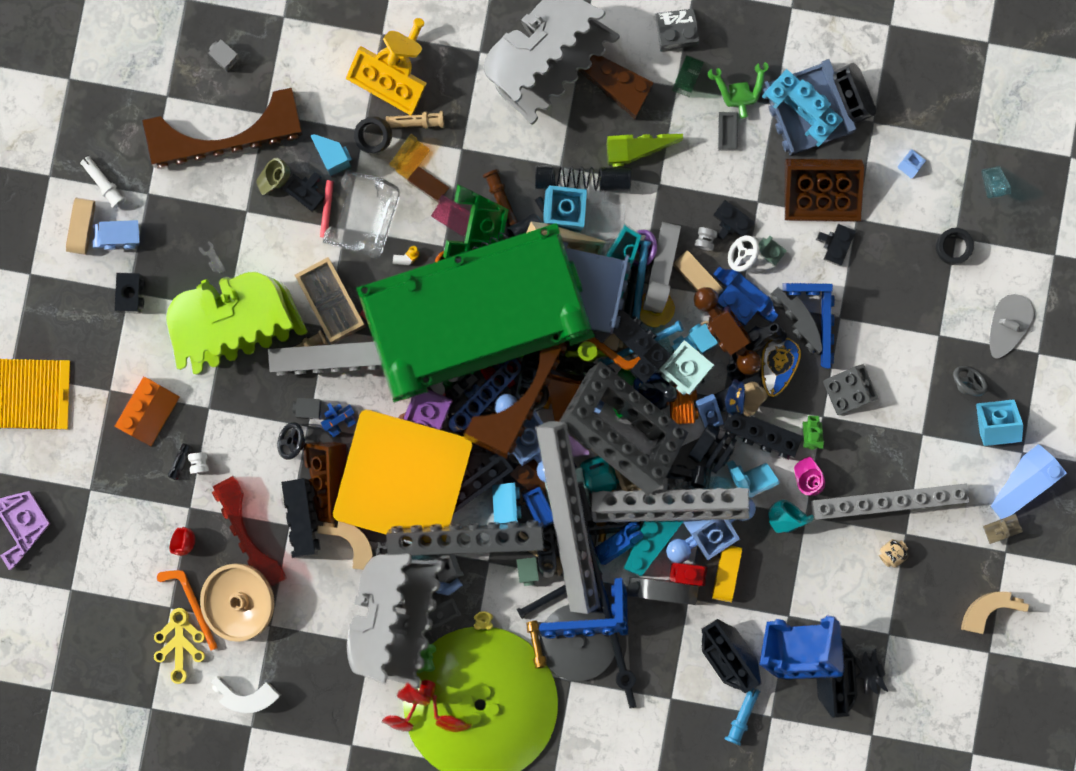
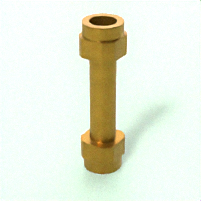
(539, 660)

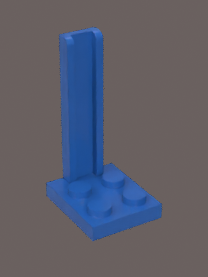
(827, 318)
(592, 627)

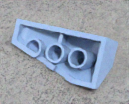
(1031, 477)

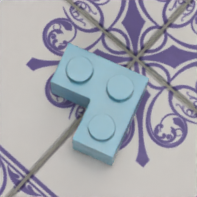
(698, 338)

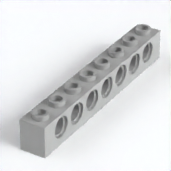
(890, 501)
(664, 511)

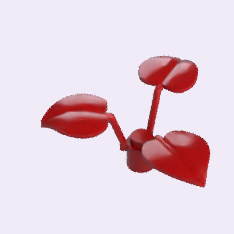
(423, 697)

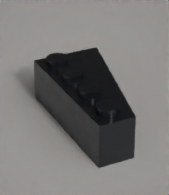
(300, 518)

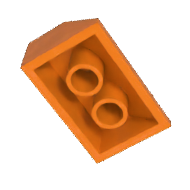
(147, 411)

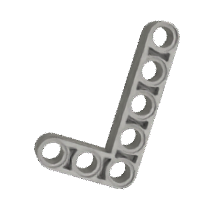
(658, 284)

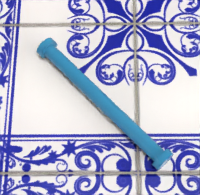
(640, 277)
(660, 335)

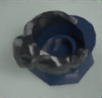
(656, 390)

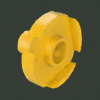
(655, 320)

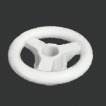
(745, 255)

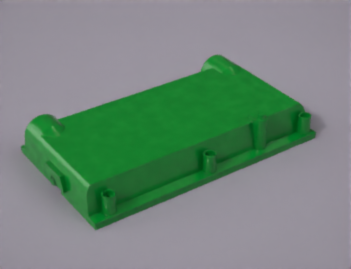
(475, 311)

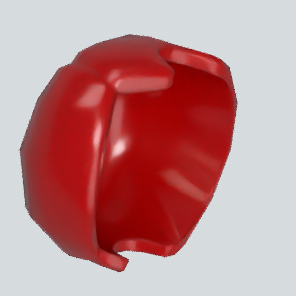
(182, 541)

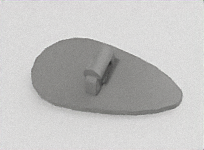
(1009, 324)

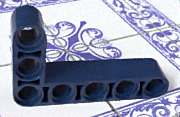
(490, 388)

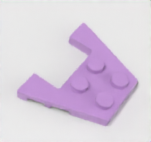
(25, 523)

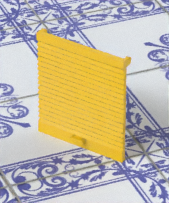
(34, 393)

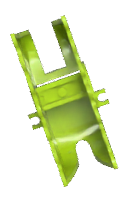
(214, 325)

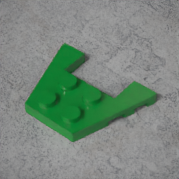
(485, 221)

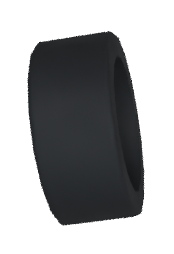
(359, 139)
(954, 260)

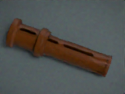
(497, 190)

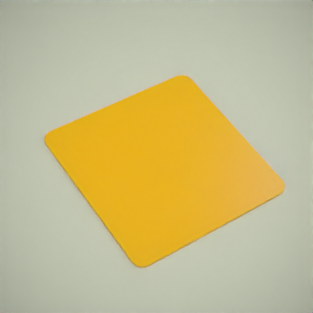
(401, 475)

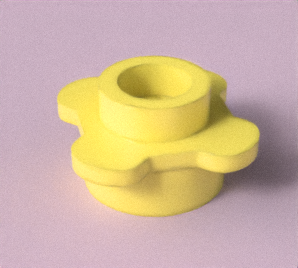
(483, 621)

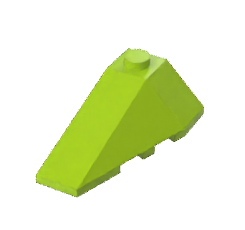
(627, 149)

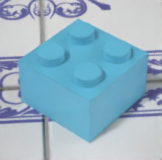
(565, 207)

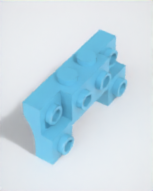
(807, 103)

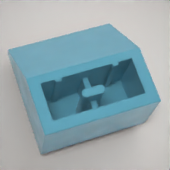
(505, 503)

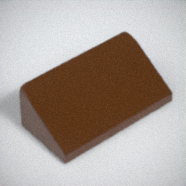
(427, 184)

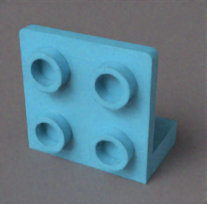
(756, 479)

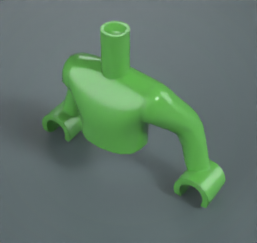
(739, 93)

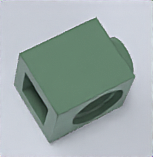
(527, 571)

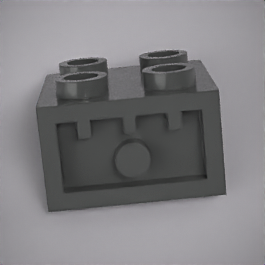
(850, 389)

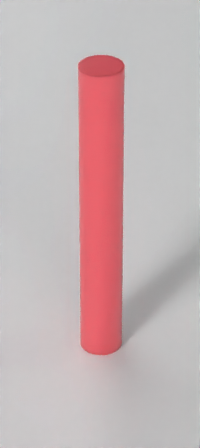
(327, 207)

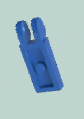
(618, 543)

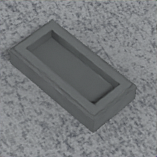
(727, 131)

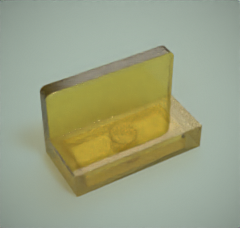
(409, 157)

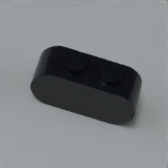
(854, 92)

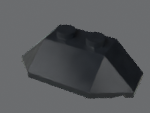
(730, 656)
(840, 692)

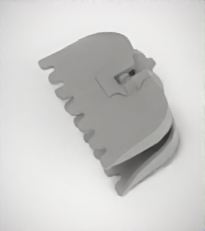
(559, 44)
(390, 642)

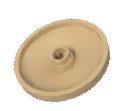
(237, 602)

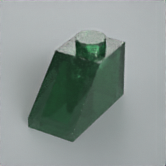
(687, 76)

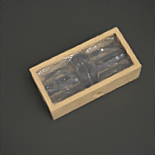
(330, 300)

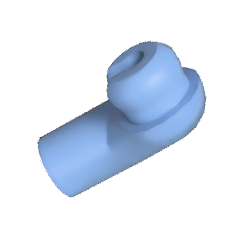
(448, 589)

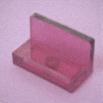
(452, 215)

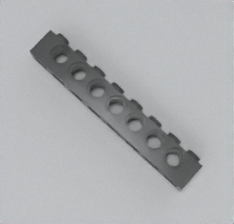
(397, 546)

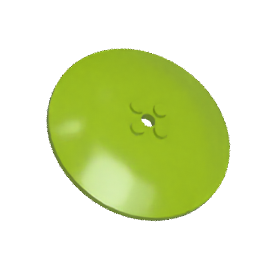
(517, 697)

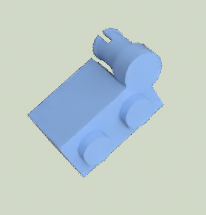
(116, 234)

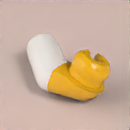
(407, 259)

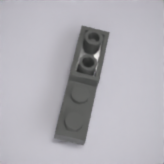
(805, 325)

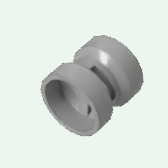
(706, 239)

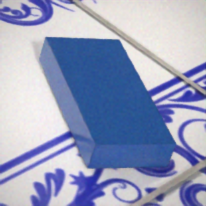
(539, 506)

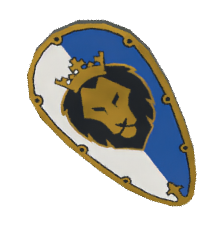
(779, 365)

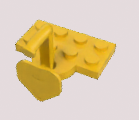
(385, 75)

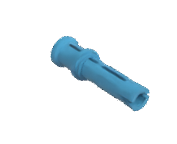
(739, 725)

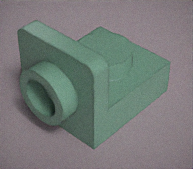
(771, 250)

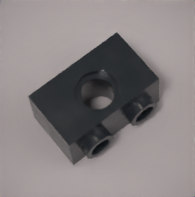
(124, 282)

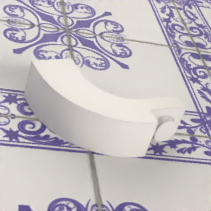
(245, 703)

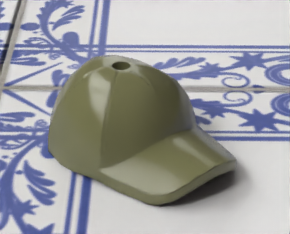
(273, 176)

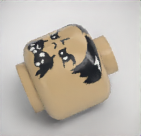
(893, 553)

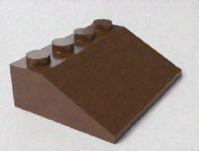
(824, 189)

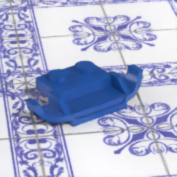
(743, 297)

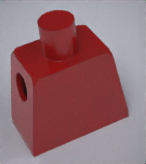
(688, 574)

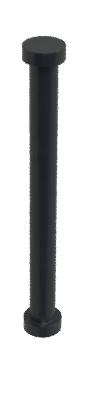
(542, 601)

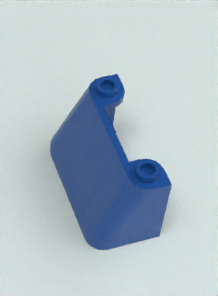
(803, 650)

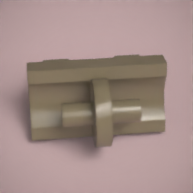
(1002, 529)

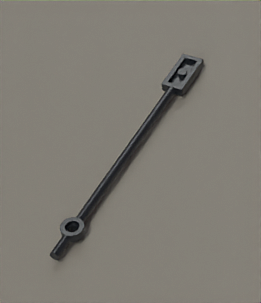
(627, 686)

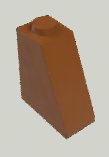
(561, 393)

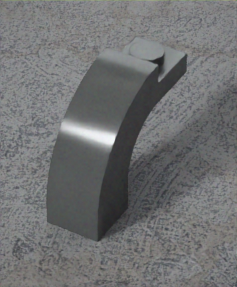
(662, 591)

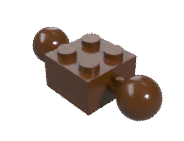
(728, 329)

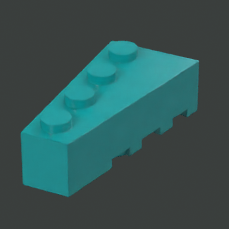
(625, 244)
(647, 549)

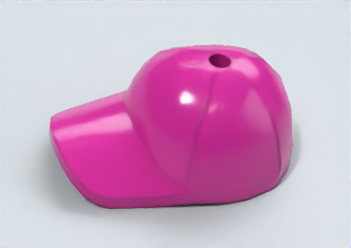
(808, 475)

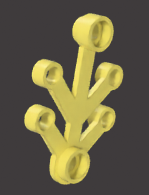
(179, 642)

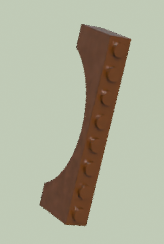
(276, 123)
(501, 430)

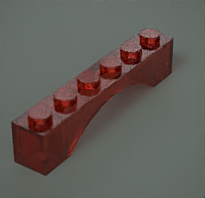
(231, 498)

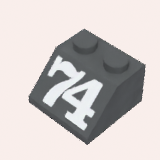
(677, 29)

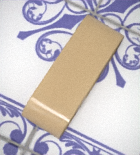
(80, 226)
(695, 273)

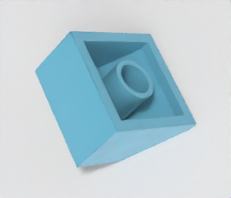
(332, 153)
(999, 422)

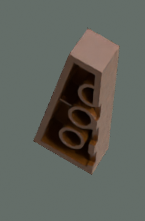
(619, 84)

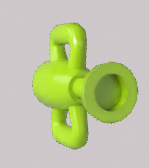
(586, 352)

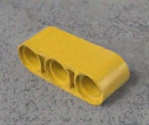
(727, 574)

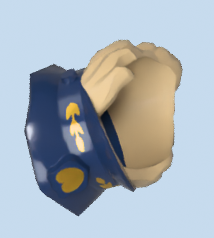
(744, 398)

